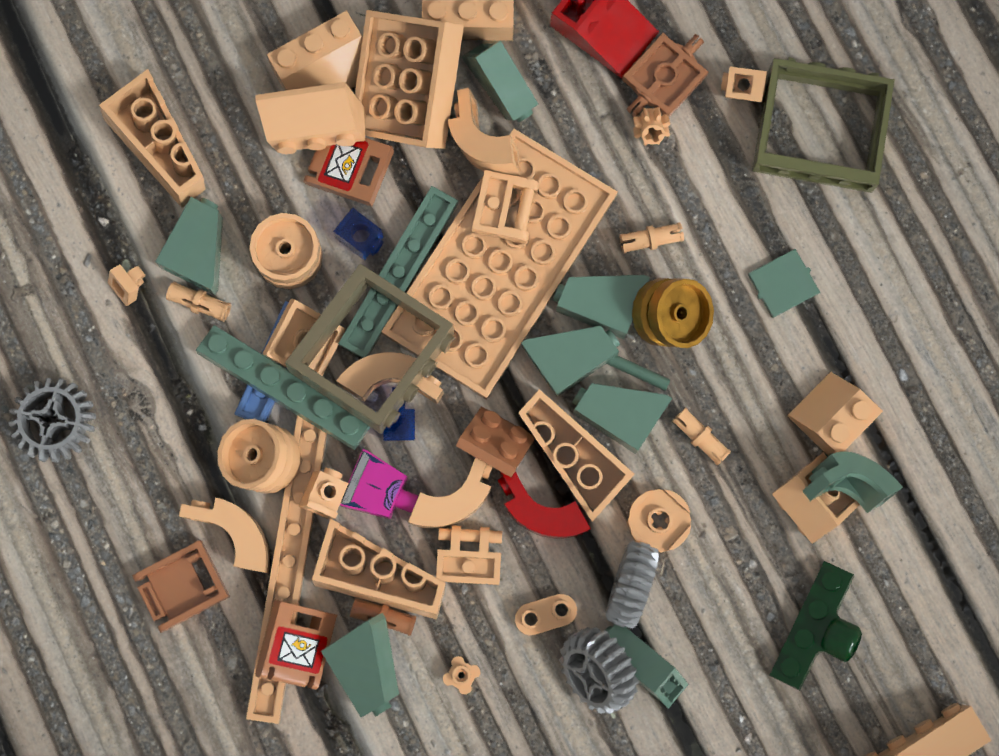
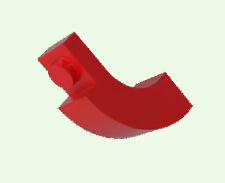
(538, 519)

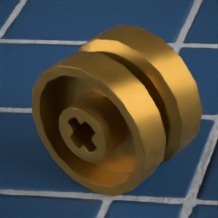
(673, 312)

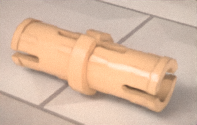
(651, 237)
(198, 301)
(701, 436)

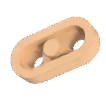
(546, 615)

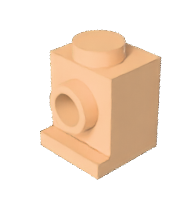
(757, 84)
(314, 497)

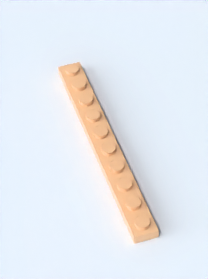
(288, 563)

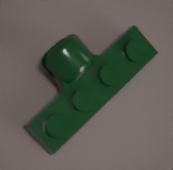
(818, 628)

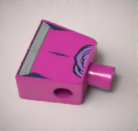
(377, 488)

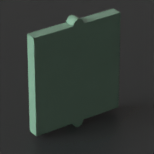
(784, 283)

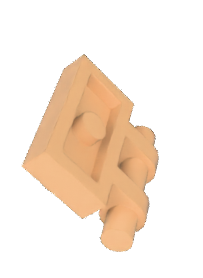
(469, 566)

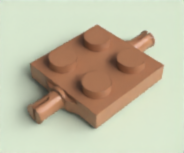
(665, 75)

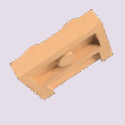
(495, 202)

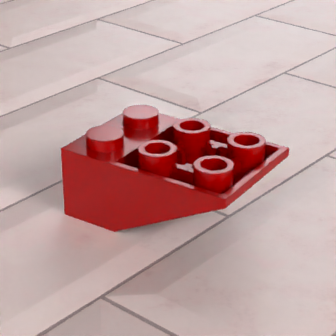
(605, 30)

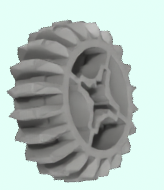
(51, 431)
(632, 584)
(598, 670)

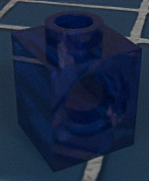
(354, 222)

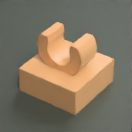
(126, 283)

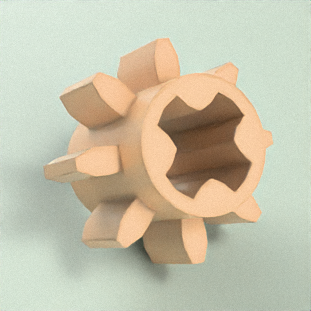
(651, 126)

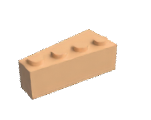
(150, 132)
(581, 460)
(374, 574)
(953, 734)

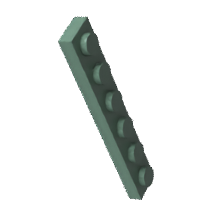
(400, 271)
(281, 386)

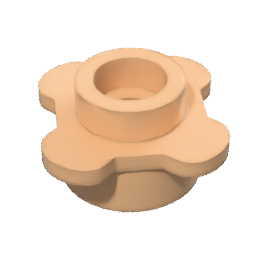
(453, 679)

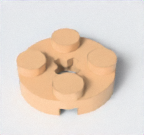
(659, 502)

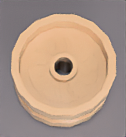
(275, 236)
(258, 456)

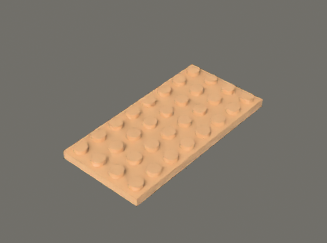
(500, 286)

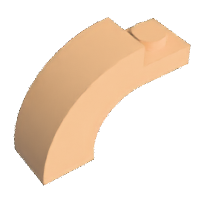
(481, 150)
(384, 368)
(456, 507)
(248, 538)

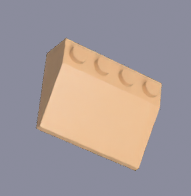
(408, 78)

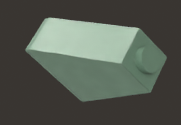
(501, 79)
(195, 246)
(600, 300)
(571, 355)
(620, 412)
(365, 666)
(652, 669)

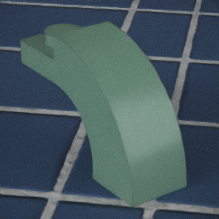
(854, 476)

